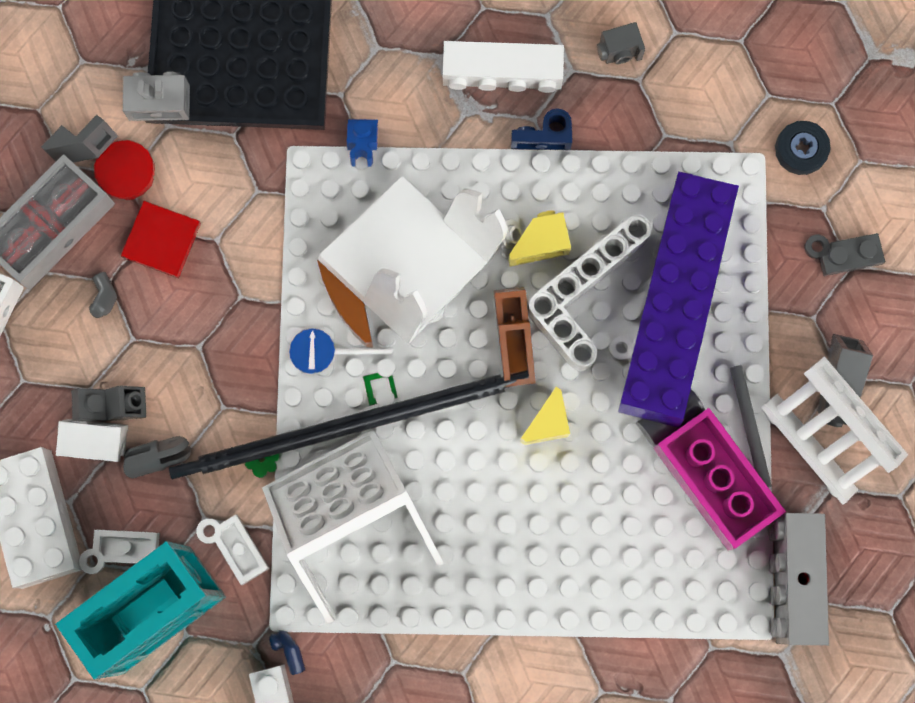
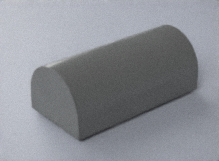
(657, 432)

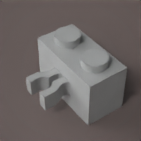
(156, 97)

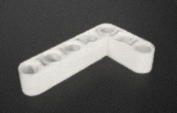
(582, 283)

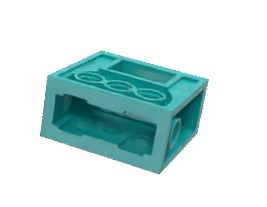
(140, 610)

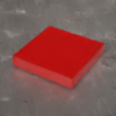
(161, 239)

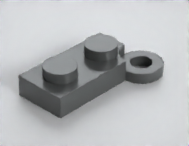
(846, 254)

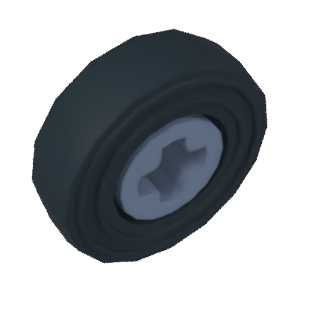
(795, 160)

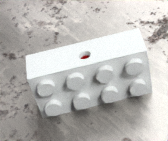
(35, 520)

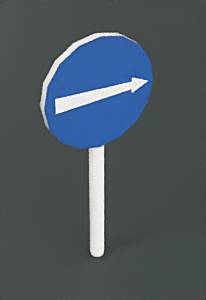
(315, 351)

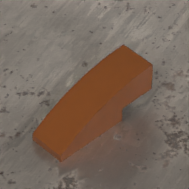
(348, 306)
(514, 334)

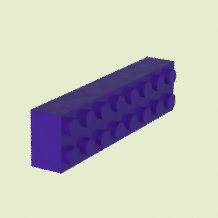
(678, 300)

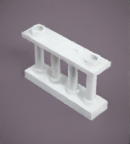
(862, 423)

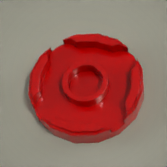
(125, 170)

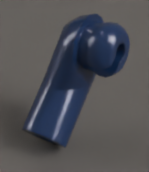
(291, 651)

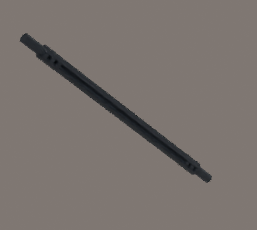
(346, 425)

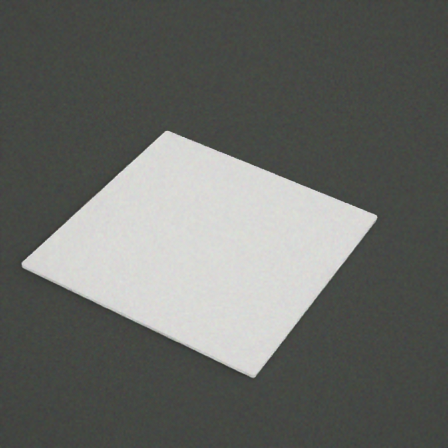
(543, 533)

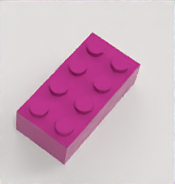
(719, 480)

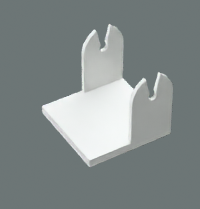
(411, 257)
(335, 499)

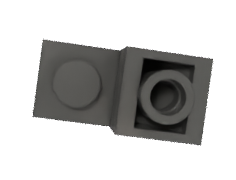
(86, 145)
(108, 404)

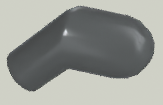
(105, 298)

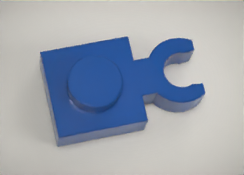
(362, 139)

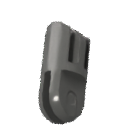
(155, 456)

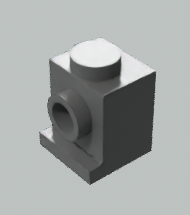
(621, 44)

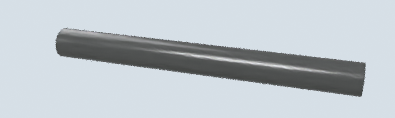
(750, 423)

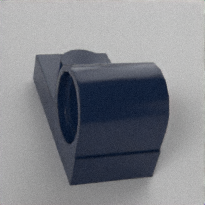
(545, 139)

